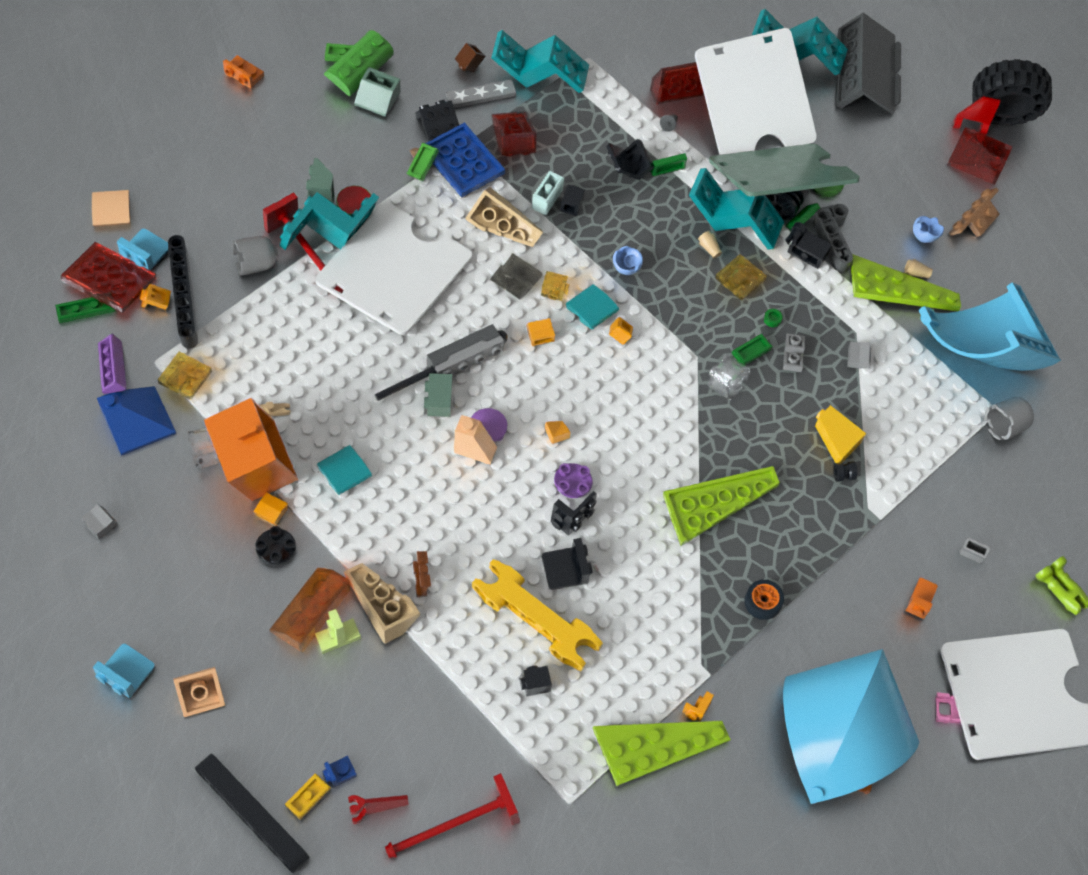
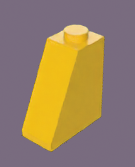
(838, 433)

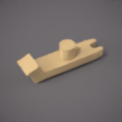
(276, 409)

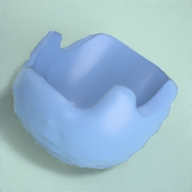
(927, 229)
(627, 260)

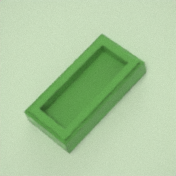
(422, 162)

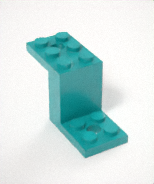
(809, 39)
(540, 61)
(736, 209)
(327, 220)

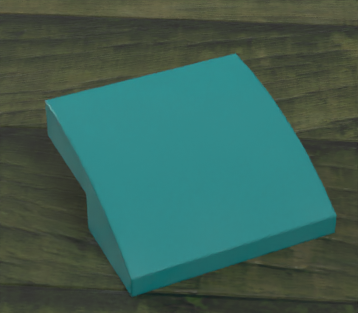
(592, 306)
(344, 470)

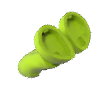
(1073, 597)

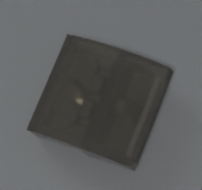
(516, 276)

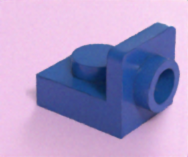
(339, 771)

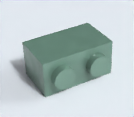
(439, 395)

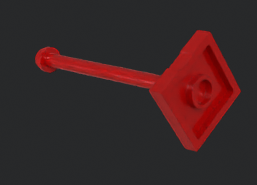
(282, 212)
(502, 801)

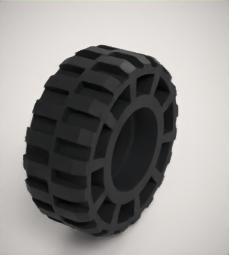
(1019, 85)

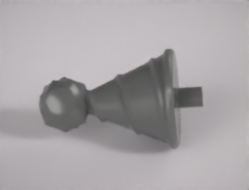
(668, 122)

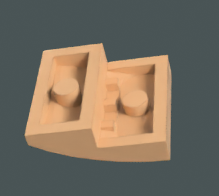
(111, 208)

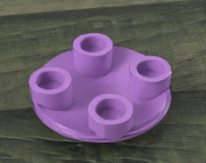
(493, 421)
(573, 480)

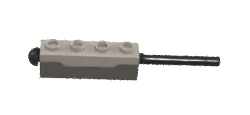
(456, 357)

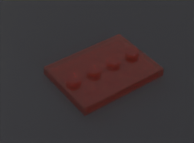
(108, 277)

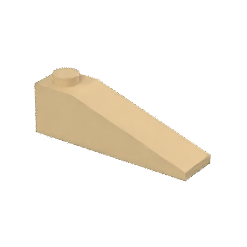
(500, 217)
(385, 607)

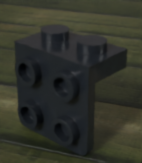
(437, 118)
(631, 161)
(567, 520)
(567, 566)

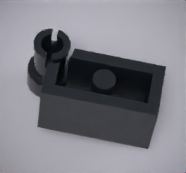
(807, 245)

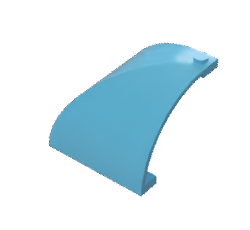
(995, 333)
(847, 725)

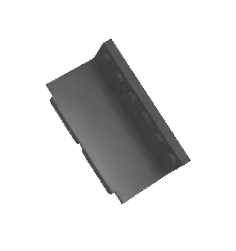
(869, 64)

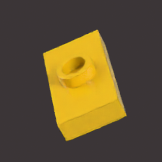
(307, 796)

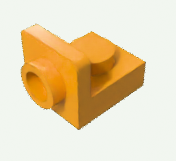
(155, 296)
(698, 711)

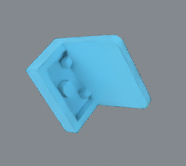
(144, 249)
(124, 670)

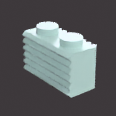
(547, 192)

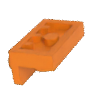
(243, 71)

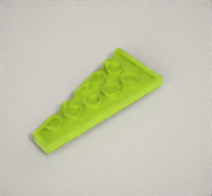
(889, 285)
(710, 502)
(645, 748)

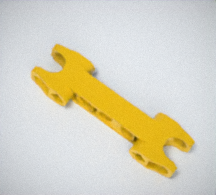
(564, 636)

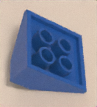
(136, 418)

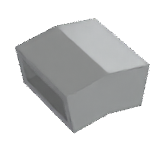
(859, 355)
(99, 521)
(974, 550)

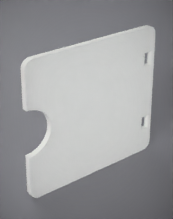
(755, 92)
(392, 270)
(1016, 693)

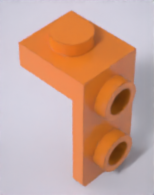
(921, 598)

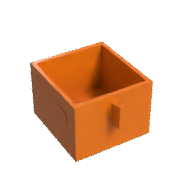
(250, 449)

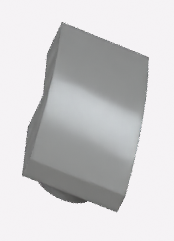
(793, 352)

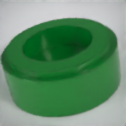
(773, 318)

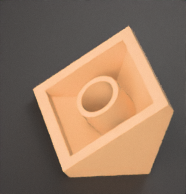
(199, 692)

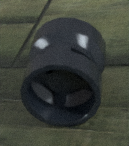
(845, 471)

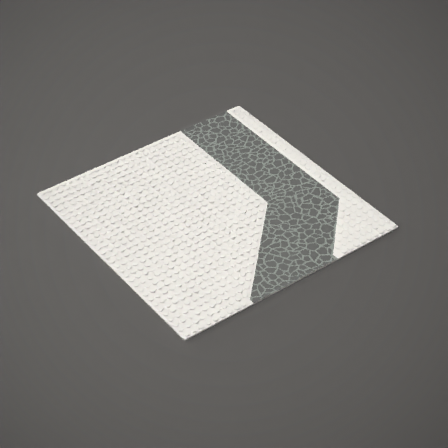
(634, 419)

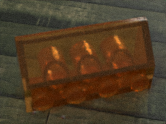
(310, 608)

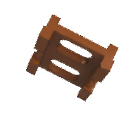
(421, 570)

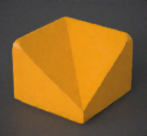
(621, 330)
(557, 431)

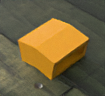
(540, 332)
(271, 508)

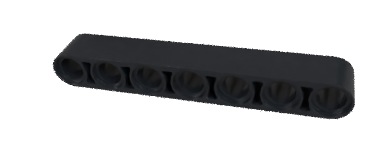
(182, 291)
(252, 813)

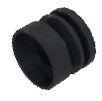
(788, 202)

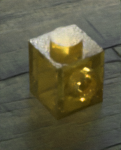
(555, 286)

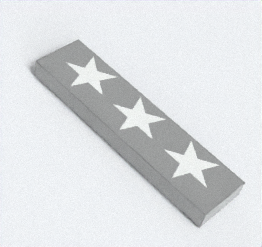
(481, 93)

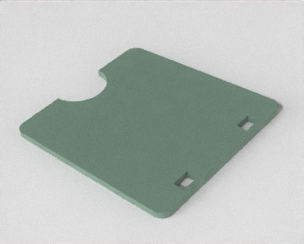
(782, 170)

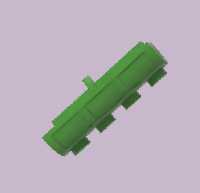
(368, 52)

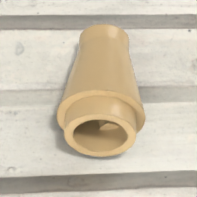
(710, 244)
(917, 269)

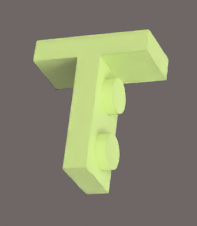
(337, 634)

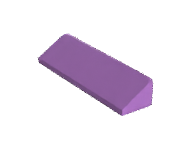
(111, 365)

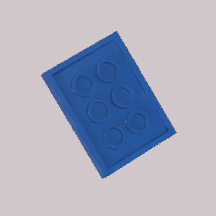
(465, 160)

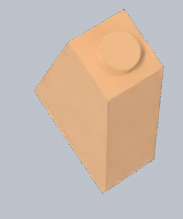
(473, 440)

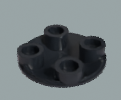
(275, 545)

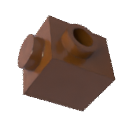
(469, 57)

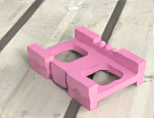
(954, 716)

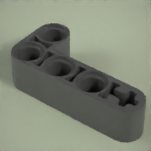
(827, 225)

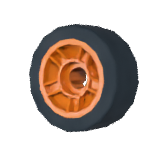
(760, 590)

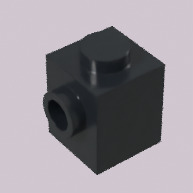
(572, 200)
(536, 680)

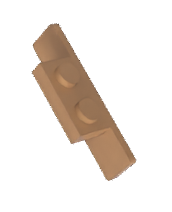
(979, 216)

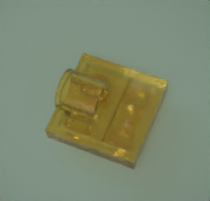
(740, 277)
(184, 375)

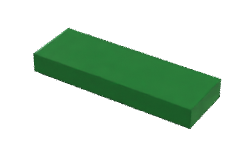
(81, 309)

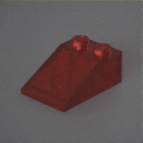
(514, 133)

